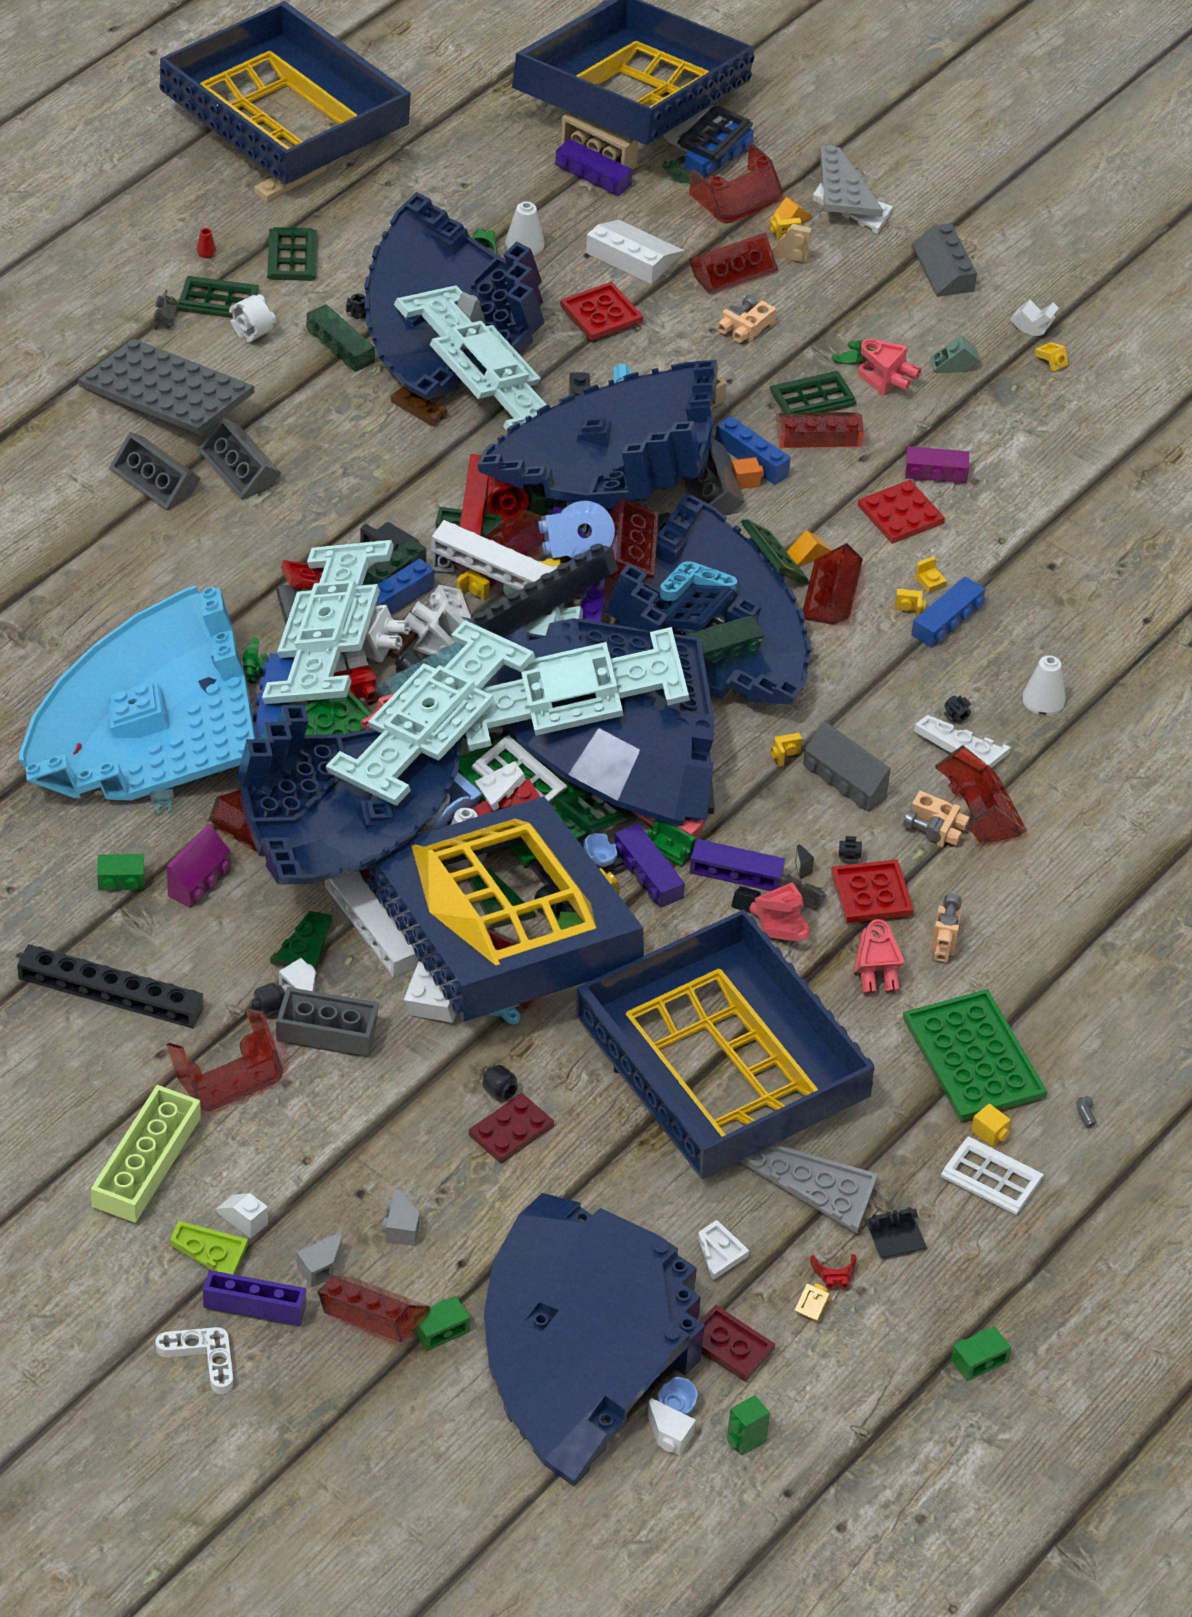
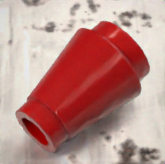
(206, 244)

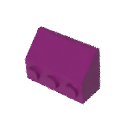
(198, 867)

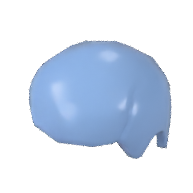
(600, 849)
(679, 1394)

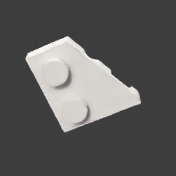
(500, 783)
(720, 1249)

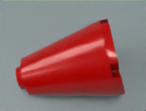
(505, 499)

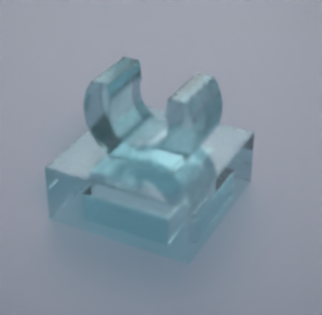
(161, 797)

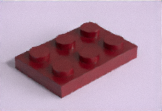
(511, 1128)
(734, 1343)

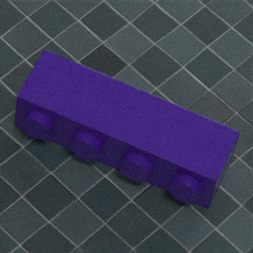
(593, 167)
(737, 865)
(649, 866)
(254, 1297)

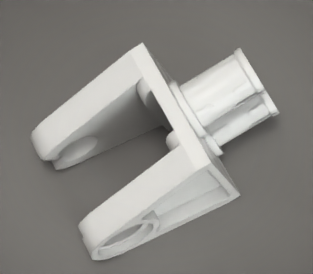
(437, 630)
(383, 633)

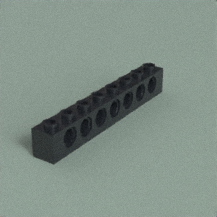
(110, 986)

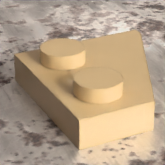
(794, 244)

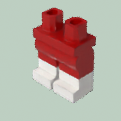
(362, 678)

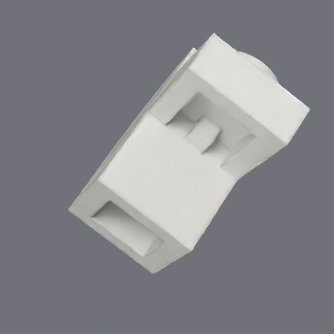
(1032, 320)

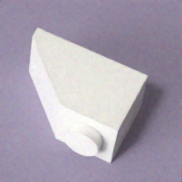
(298, 975)
(245, 1213)
(670, 1427)

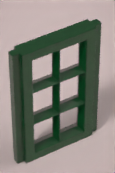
(310, 254)
(213, 284)
(809, 382)
(775, 552)
(600, 823)

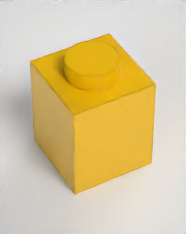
(991, 1125)

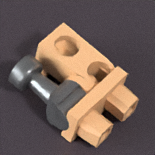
(747, 325)
(936, 819)
(946, 928)

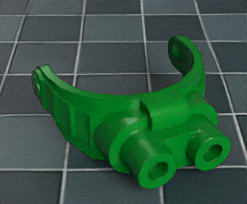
(486, 238)
(851, 356)
(251, 663)

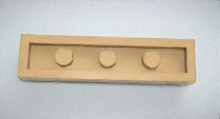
(273, 187)

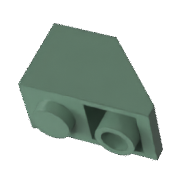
(955, 357)

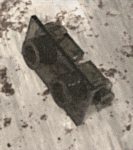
(165, 311)
(811, 895)

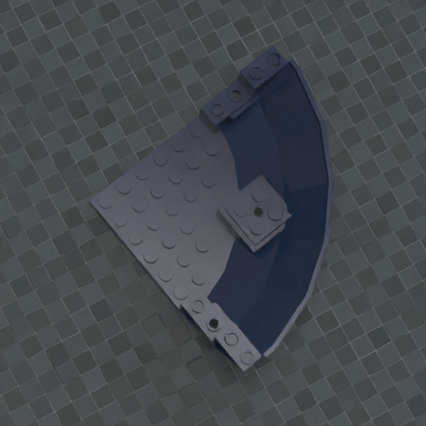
(642, 761)

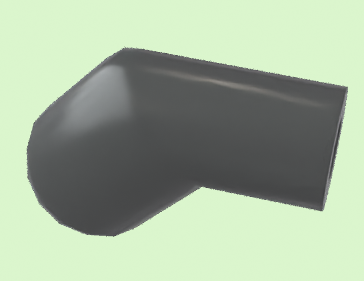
(1083, 1105)

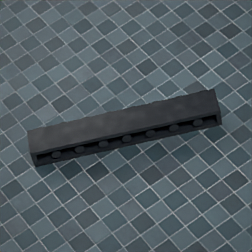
(548, 591)

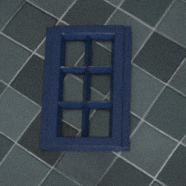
(722, 594)

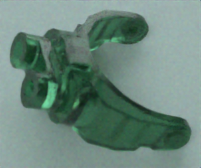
(676, 171)

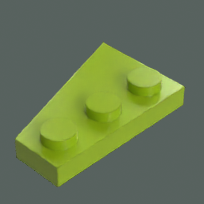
(209, 1247)

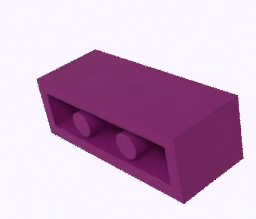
(937, 464)

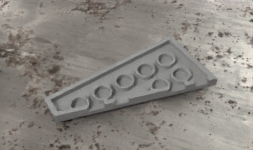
(843, 186)
(824, 1184)

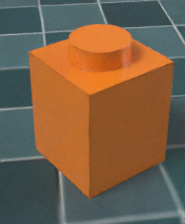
(747, 472)

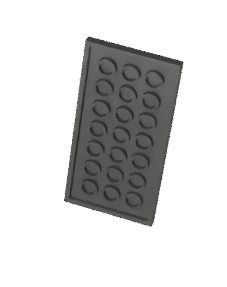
(166, 386)

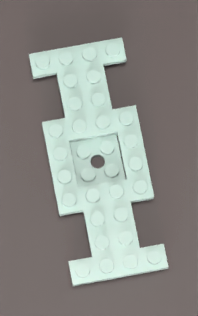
(319, 637)
(412, 727)

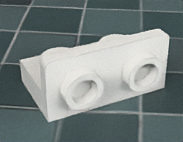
(453, 597)

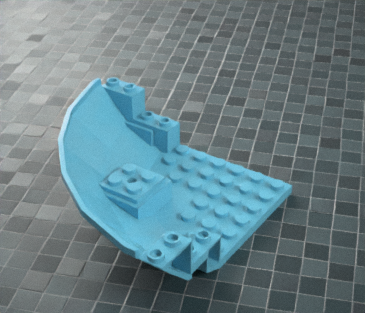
(141, 705)

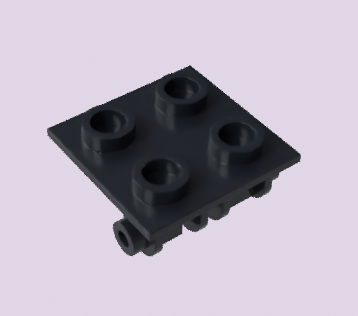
(896, 1232)

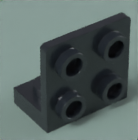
(385, 532)

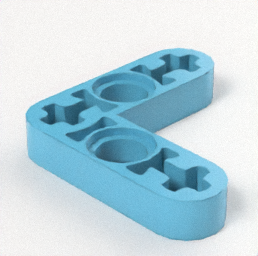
(692, 572)

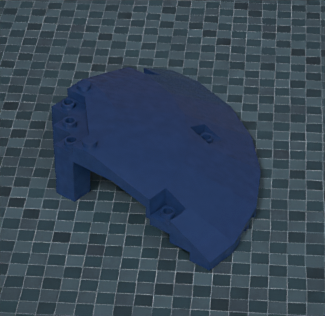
(434, 252)
(613, 438)
(701, 535)
(317, 823)
(613, 1319)

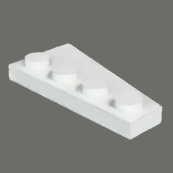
(873, 222)
(951, 739)

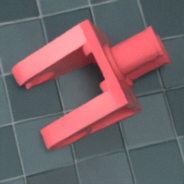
(888, 366)
(781, 913)
(878, 956)

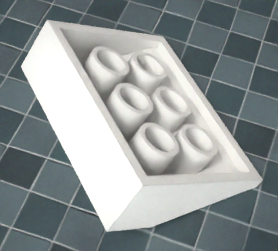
(631, 250)

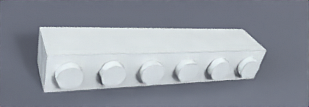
(486, 556)
(372, 922)

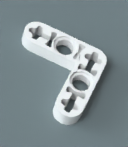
(205, 1346)

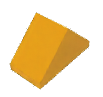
(791, 209)
(808, 548)

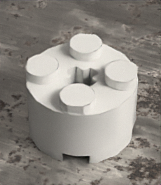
(252, 317)

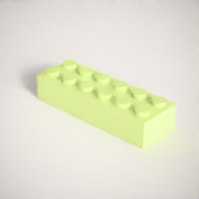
(145, 1153)

